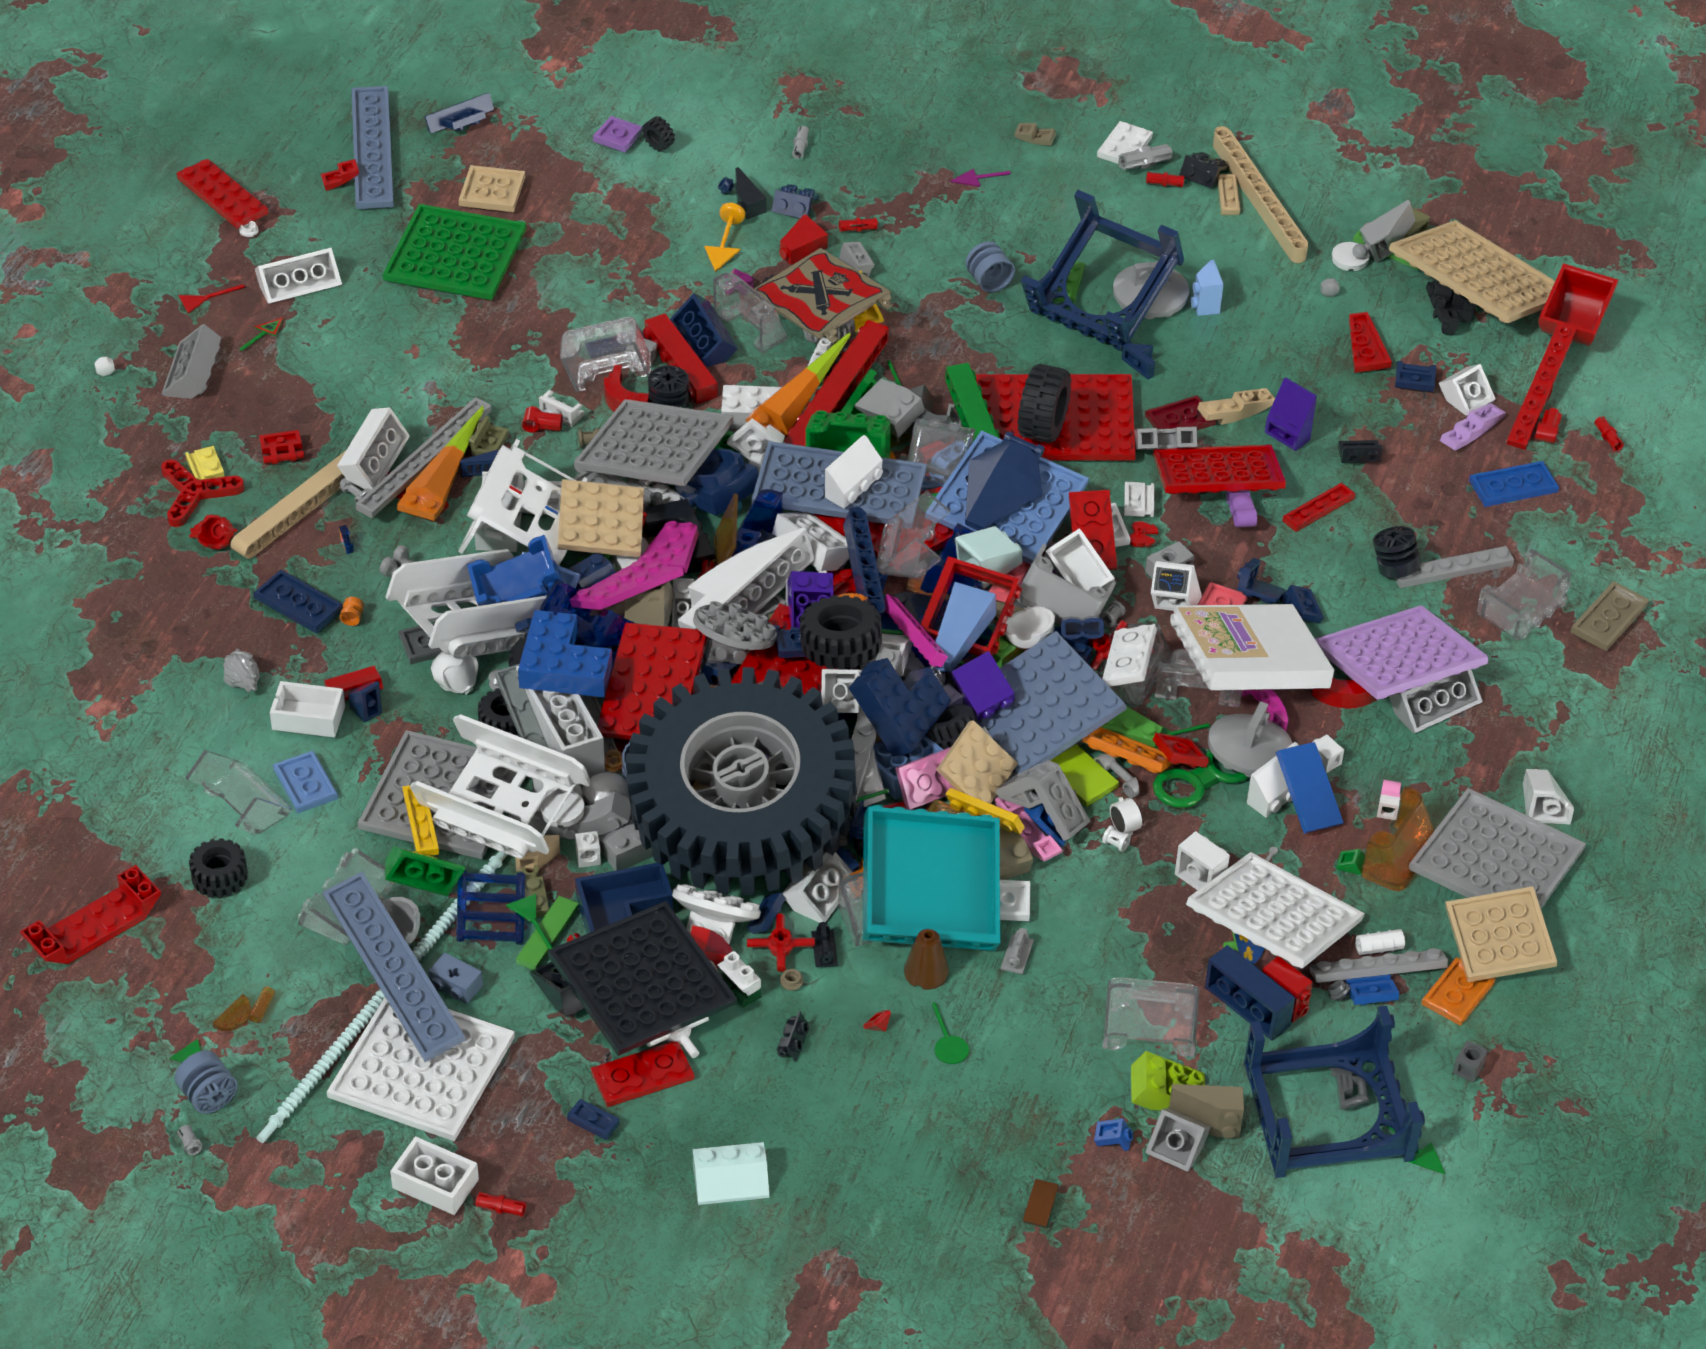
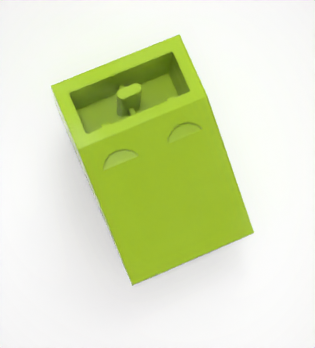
(1153, 1080)

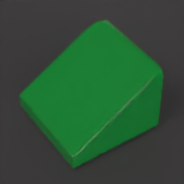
(1351, 861)

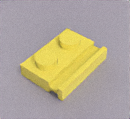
(205, 463)

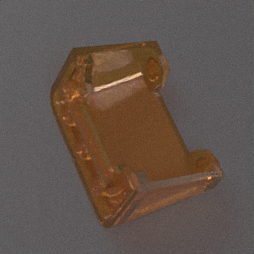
(1390, 855)

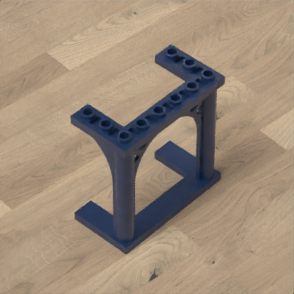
(1115, 328)
(1365, 1047)

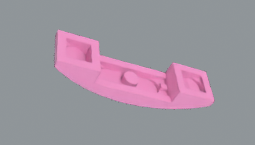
(1037, 842)

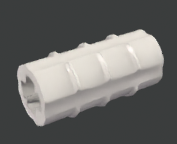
(1380, 942)

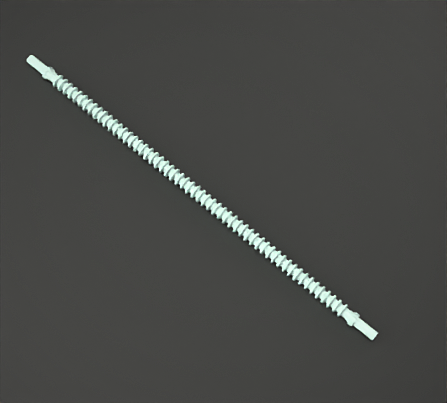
(369, 1010)

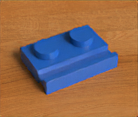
(1372, 989)

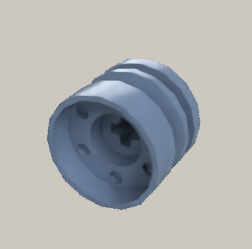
(990, 267)
(206, 1081)

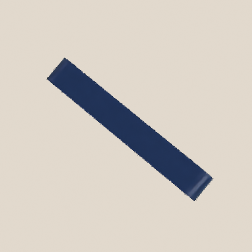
(863, 558)

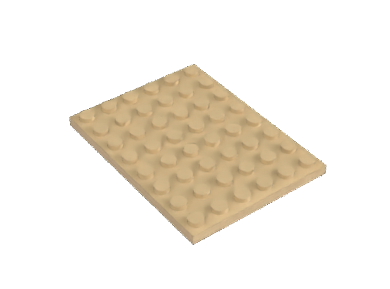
(1477, 270)

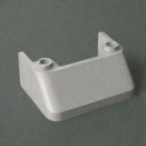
(1063, 598)

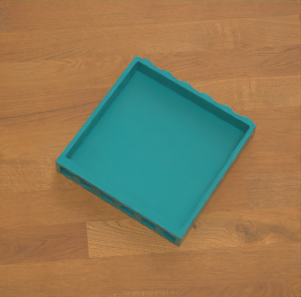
(931, 875)

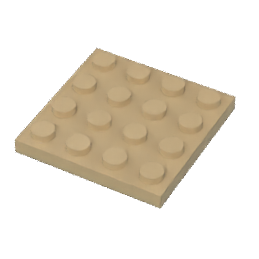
(600, 518)
(1500, 934)

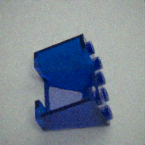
(759, 516)

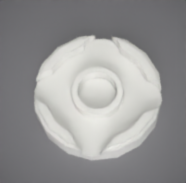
(1344, 259)
(570, 812)

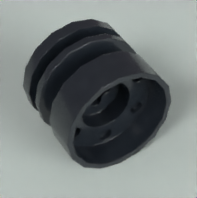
(669, 386)
(1396, 552)

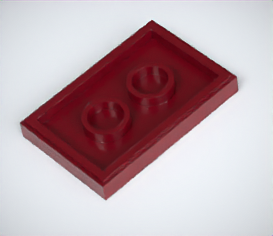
(1178, 414)

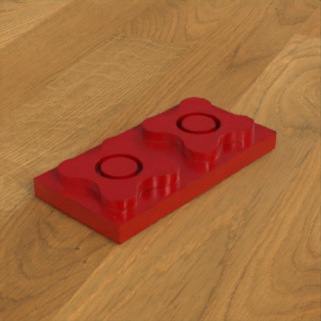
(1093, 515)
(642, 1073)

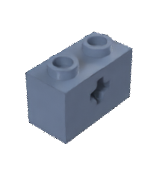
(455, 978)

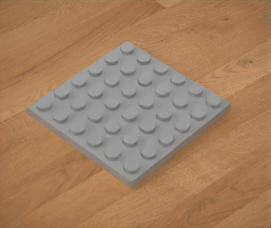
(654, 442)
(436, 764)
(1495, 850)

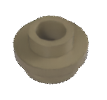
(791, 979)

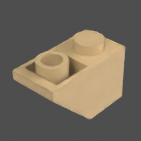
(538, 858)

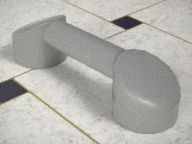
(1131, 785)

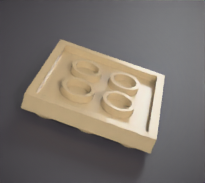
(492, 188)
(976, 764)

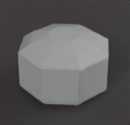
(1329, 287)

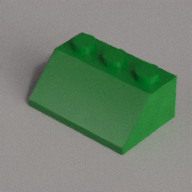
(422, 871)

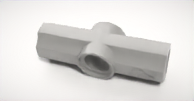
(1145, 157)

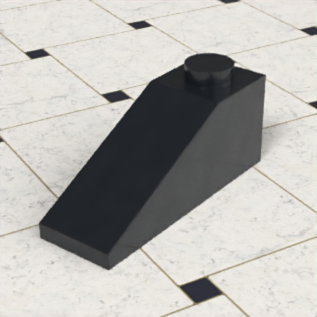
(749, 195)

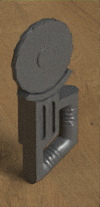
(1345, 1081)

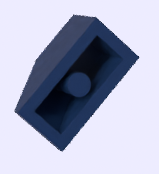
(366, 701)

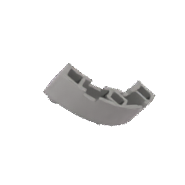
(602, 817)

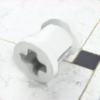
(1122, 843)

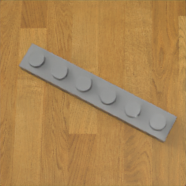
(1458, 566)
(1380, 965)

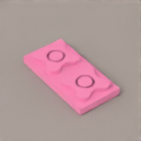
(921, 781)

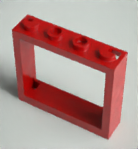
(979, 573)

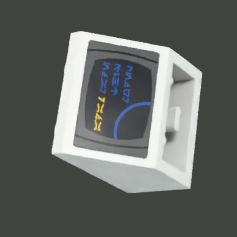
(1174, 585)

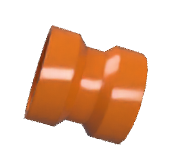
(351, 611)

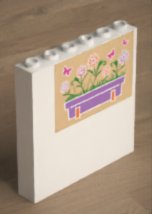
(1252, 647)

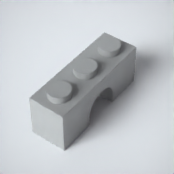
(1165, 438)

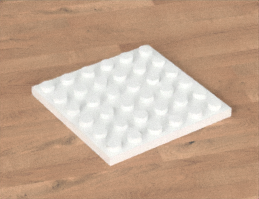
(1275, 910)
(436, 1095)

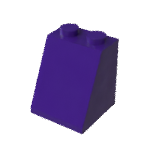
(983, 686)

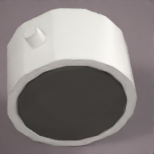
(1125, 816)

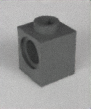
(1470, 1061)

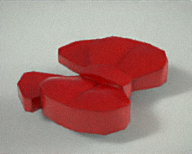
(1139, 537)

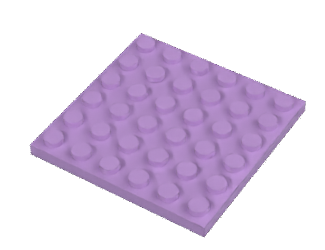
(1400, 652)

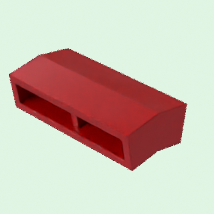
(354, 680)

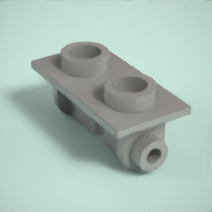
(1017, 952)

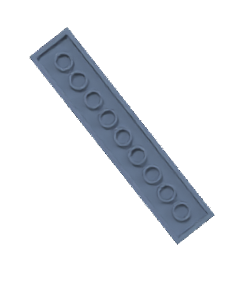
(372, 147)
(394, 967)

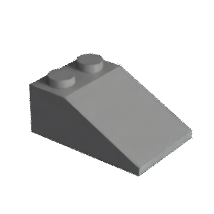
(894, 402)

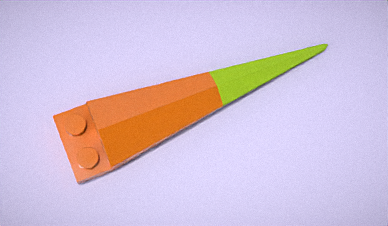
(787, 403)
(430, 489)

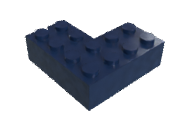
(898, 708)
(621, 893)

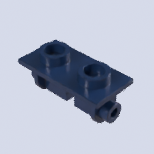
(857, 823)

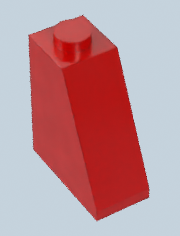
(802, 240)

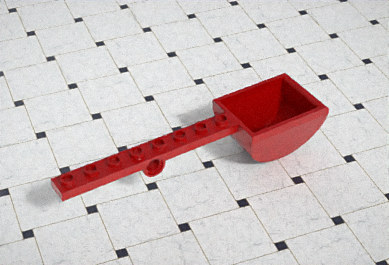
(1569, 315)

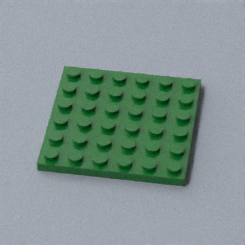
(455, 251)

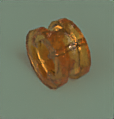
(613, 767)

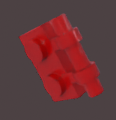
(281, 442)

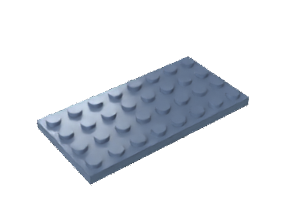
(801, 478)

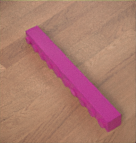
(914, 631)

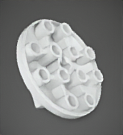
(714, 911)

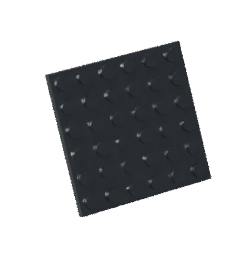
(642, 977)

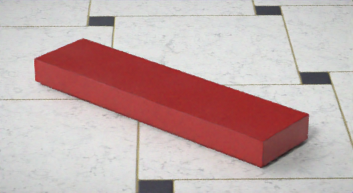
(1318, 507)

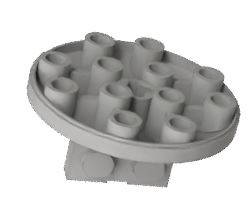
(1169, 300)
(733, 631)
(1247, 740)

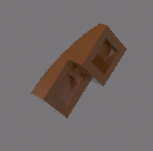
(1040, 1203)

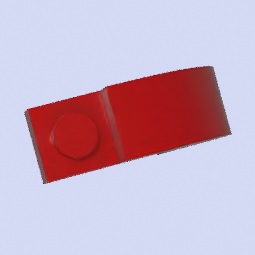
(615, 393)
(1344, 694)

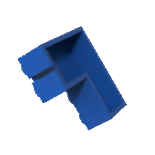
(556, 663)

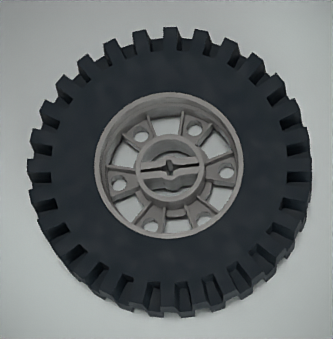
(742, 821)

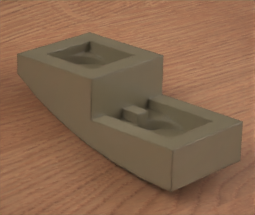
(1030, 133)

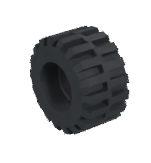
(494, 712)
(950, 725)
(214, 855)

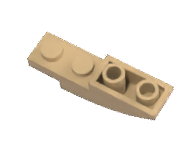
(1240, 406)

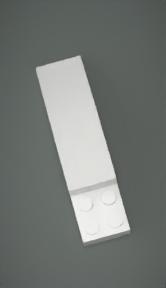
(751, 575)

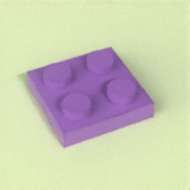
(617, 134)

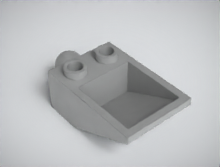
(1384, 231)

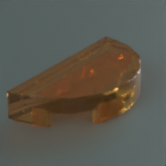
(234, 1016)

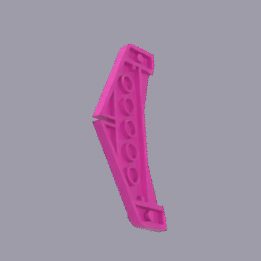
(661, 562)

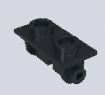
(825, 947)
(796, 1029)

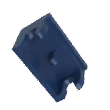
(711, 669)

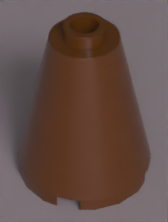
(926, 961)

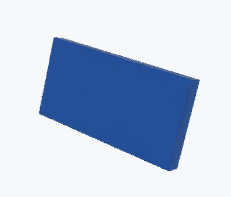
(1513, 483)
(1309, 787)

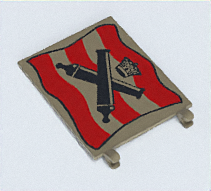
(822, 294)

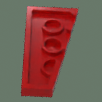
(1366, 344)

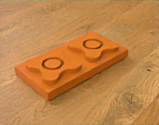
(1132, 750)

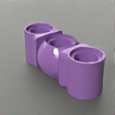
(1242, 508)

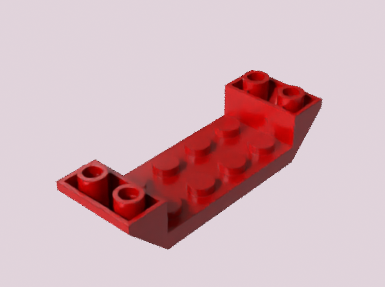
(97, 921)

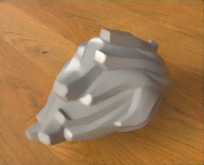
(241, 670)

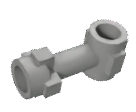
(347, 486)

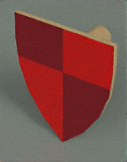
(711, 944)

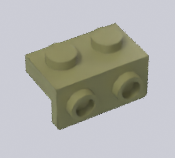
(487, 437)

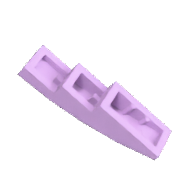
(1473, 427)

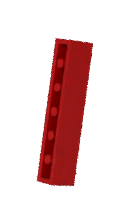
(677, 352)

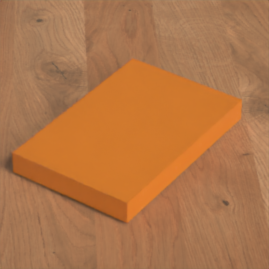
(1454, 995)

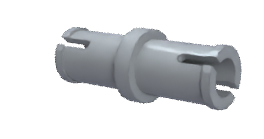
(800, 142)

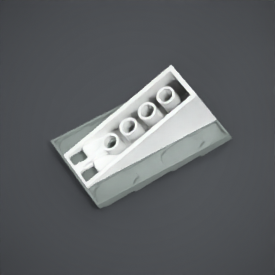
(557, 721)

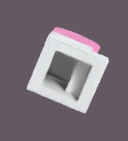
(1389, 798)

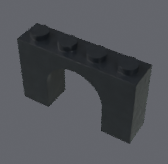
(681, 512)

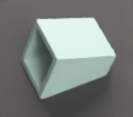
(989, 550)

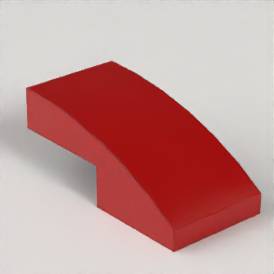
(346, 171)

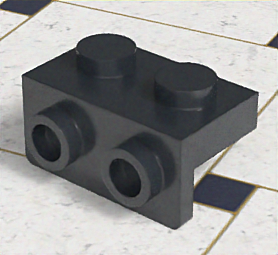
(1360, 451)

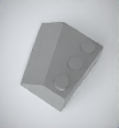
(623, 846)

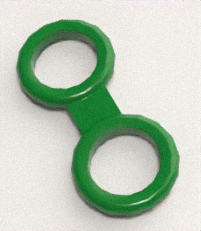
(1200, 778)

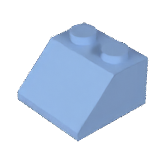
(1207, 290)

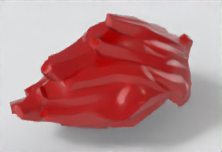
(213, 532)

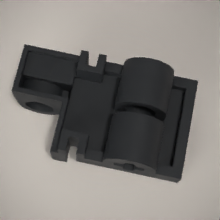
(1449, 306)

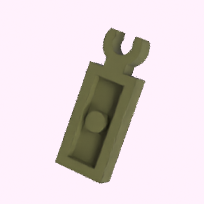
(535, 885)

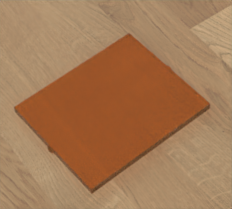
(726, 533)

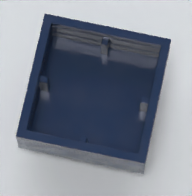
(718, 480)

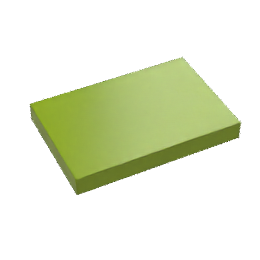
(1085, 775)

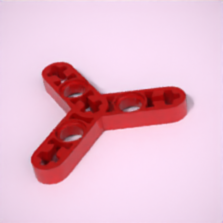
(194, 497)

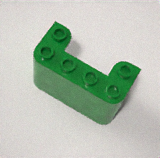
(842, 430)

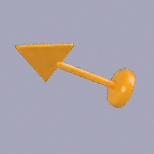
(731, 214)

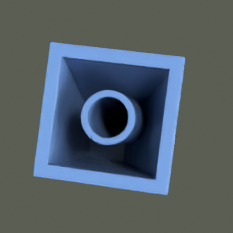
(964, 621)

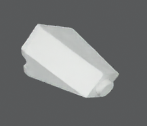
(1545, 798)

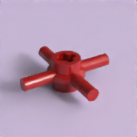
(1103, 646)
(780, 942)

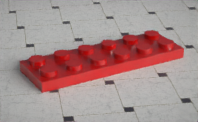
(222, 193)

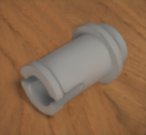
(191, 1144)

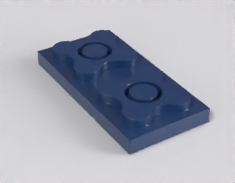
(298, 601)

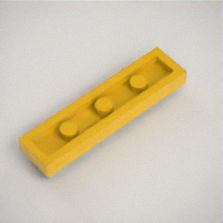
(977, 807)
(420, 824)

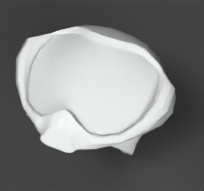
(454, 673)

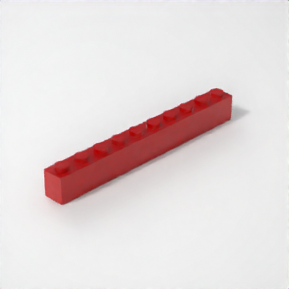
(844, 377)

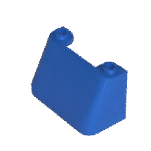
(517, 578)

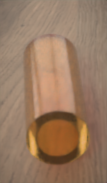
(261, 1005)

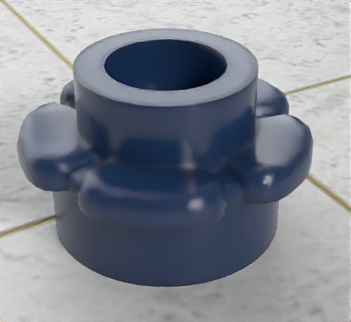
(726, 185)

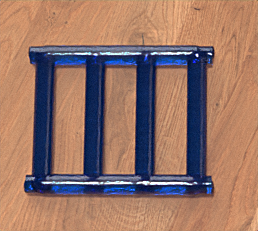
(463, 915)

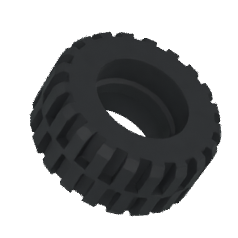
(1044, 403)
(840, 632)

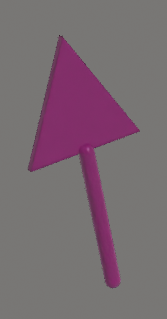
(971, 178)

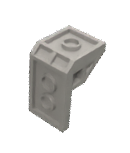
(1052, 791)

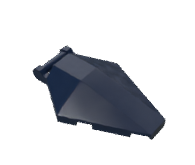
(1002, 481)

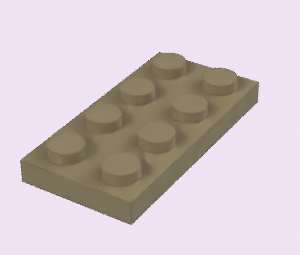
(1609, 616)

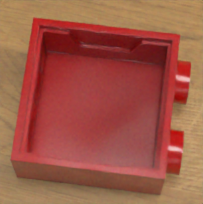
(1294, 982)

